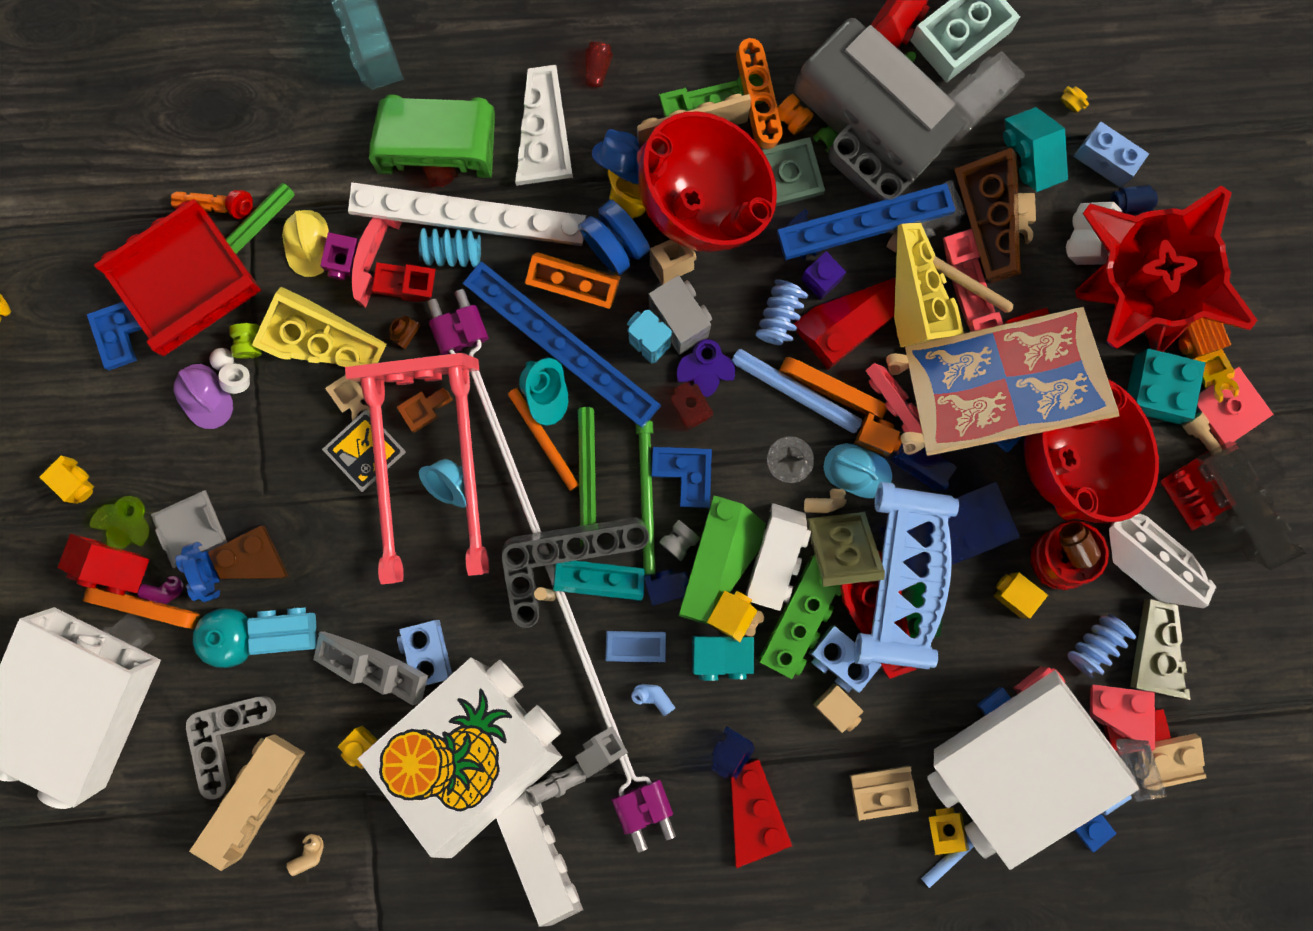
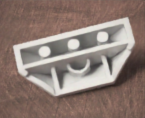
(1159, 563)

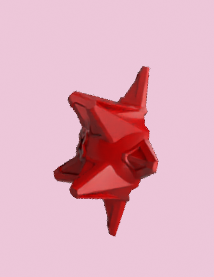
(1164, 271)

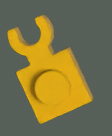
(1218, 373)

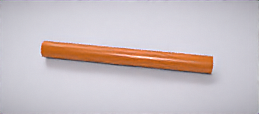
(543, 439)

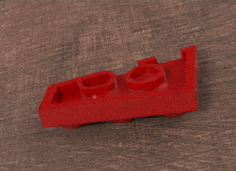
(756, 817)

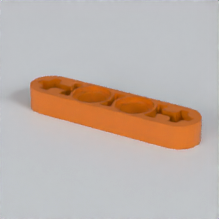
(759, 93)
(833, 388)
(142, 607)

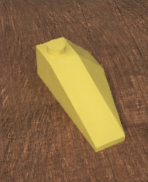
(921, 301)
(311, 333)

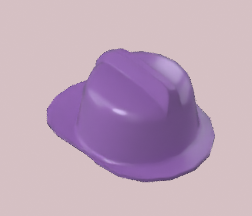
(202, 397)

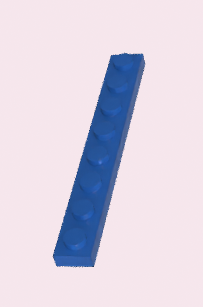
(562, 344)

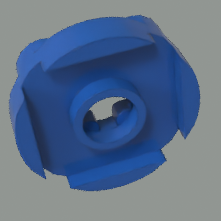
(198, 572)

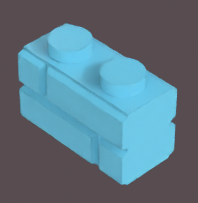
(649, 335)
(282, 633)

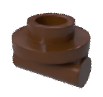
(403, 330)

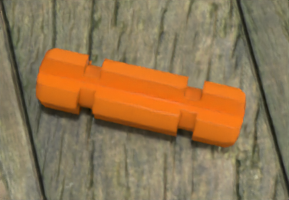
(208, 201)

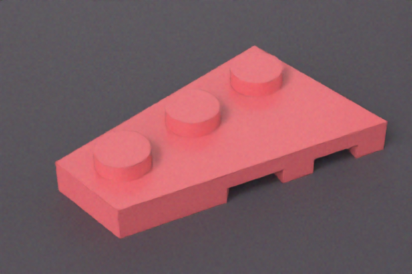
(896, 397)

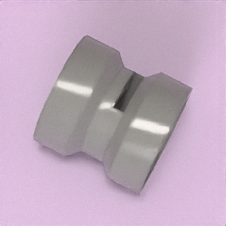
(679, 540)

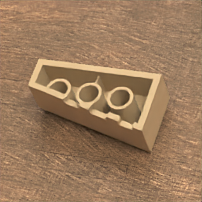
(247, 802)

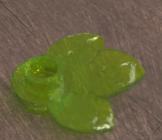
(119, 526)

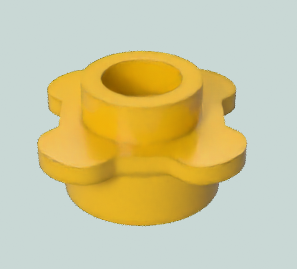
(1074, 99)

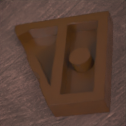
(248, 557)

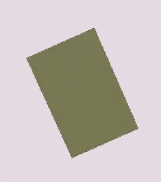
(845, 549)

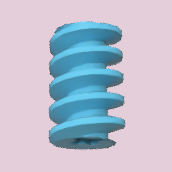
(449, 248)

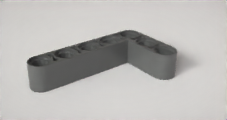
(561, 553)

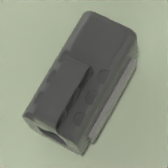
(879, 107)

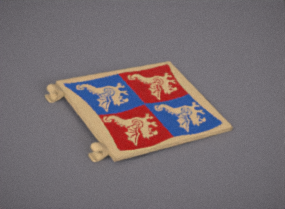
(1005, 382)

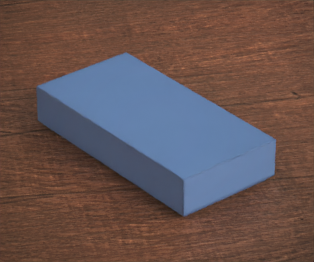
(635, 646)

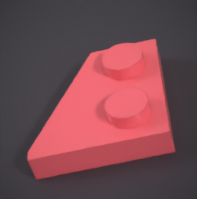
(1125, 711)

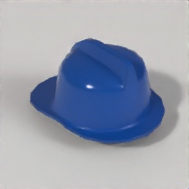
(619, 154)

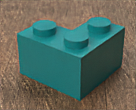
(1041, 148)
(722, 655)

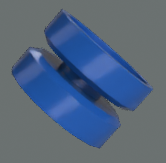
(614, 237)

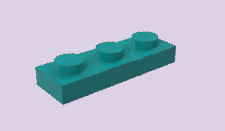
(599, 579)

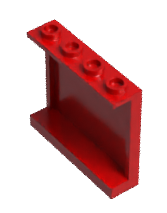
(178, 276)

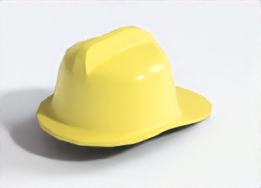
(305, 241)

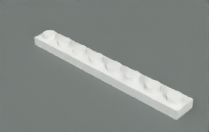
(465, 214)

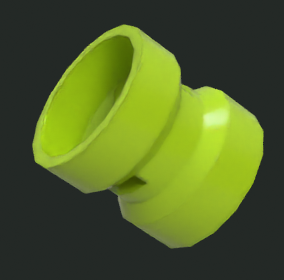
(243, 339)

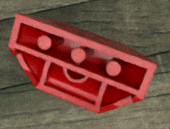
(898, 18)

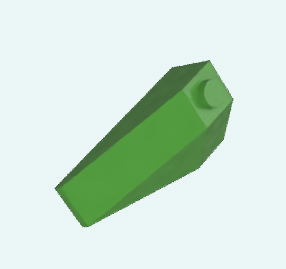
(724, 552)

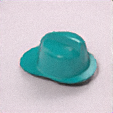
(545, 390)

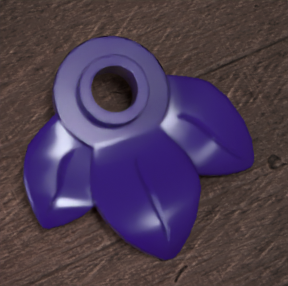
(706, 371)

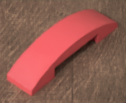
(366, 251)
(963, 255)

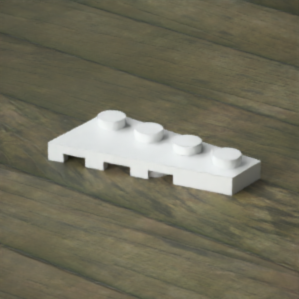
(544, 141)

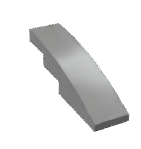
(366, 665)

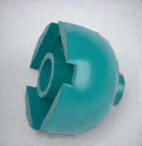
(222, 638)

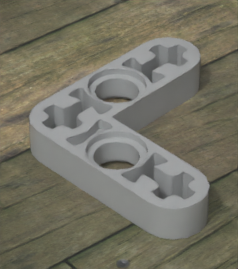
(215, 728)

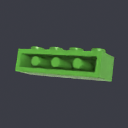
(799, 623)

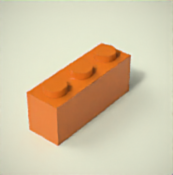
(572, 280)

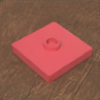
(1236, 414)

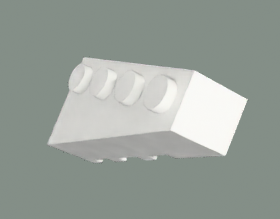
(538, 863)

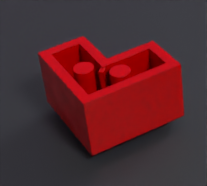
(97, 563)

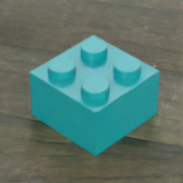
(1166, 385)

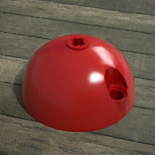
(705, 182)
(1098, 467)

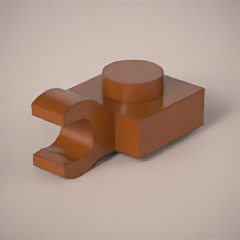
(421, 410)

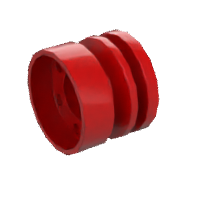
(1051, 571)

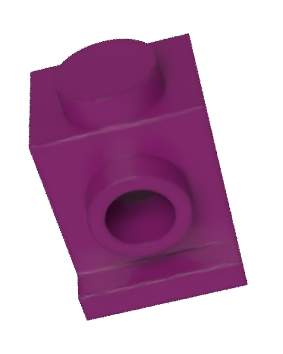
(336, 246)

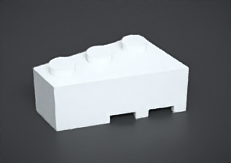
(778, 557)

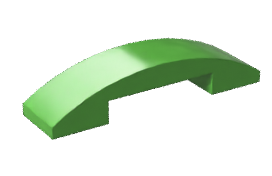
(688, 101)

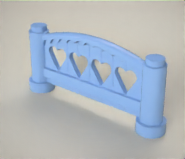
(887, 641)

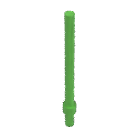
(646, 494)

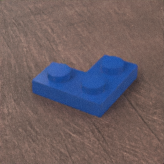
(111, 335)
(693, 468)

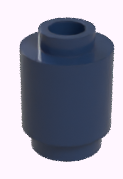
(1135, 199)

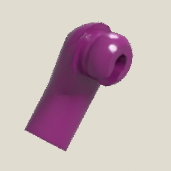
(163, 594)

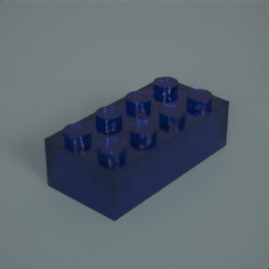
(978, 527)

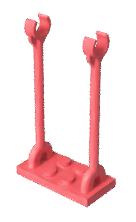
(403, 372)

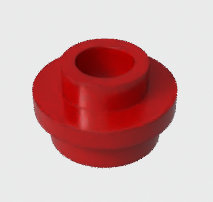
(239, 203)

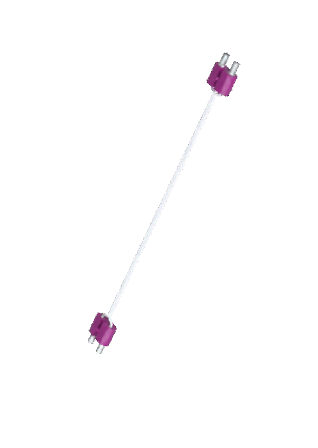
(649, 801)

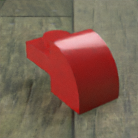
(407, 282)

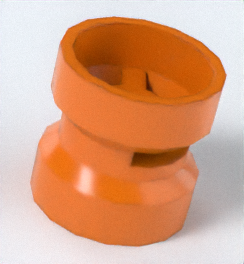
(794, 114)

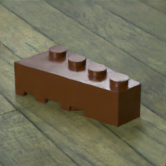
(993, 211)

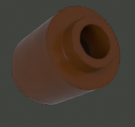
(1079, 545)

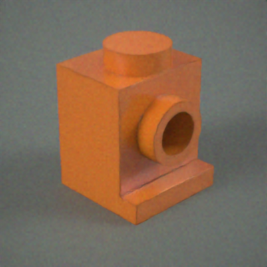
(878, 436)

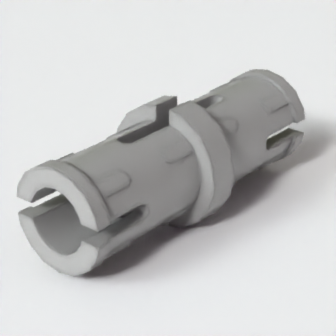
(555, 785)

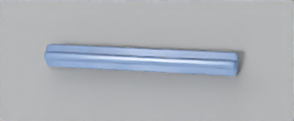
(796, 391)

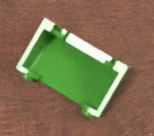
(433, 134)

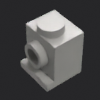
(601, 752)

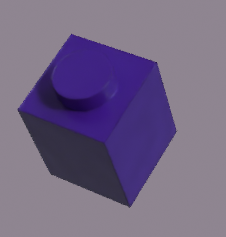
(823, 275)

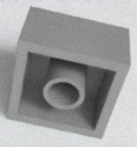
(678, 310)

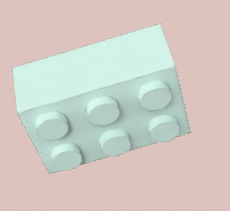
(962, 33)

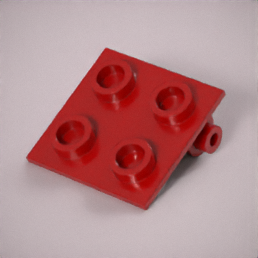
(1192, 495)

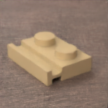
(1180, 759)
(884, 793)

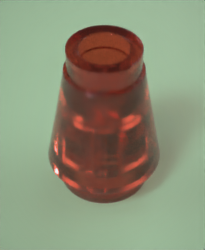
(597, 63)

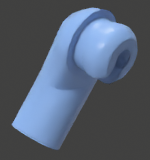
(653, 695)

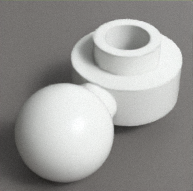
(229, 372)

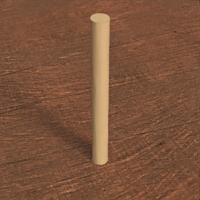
(545, 594)

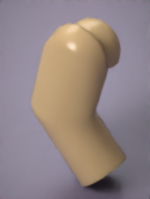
(826, 505)
(310, 856)

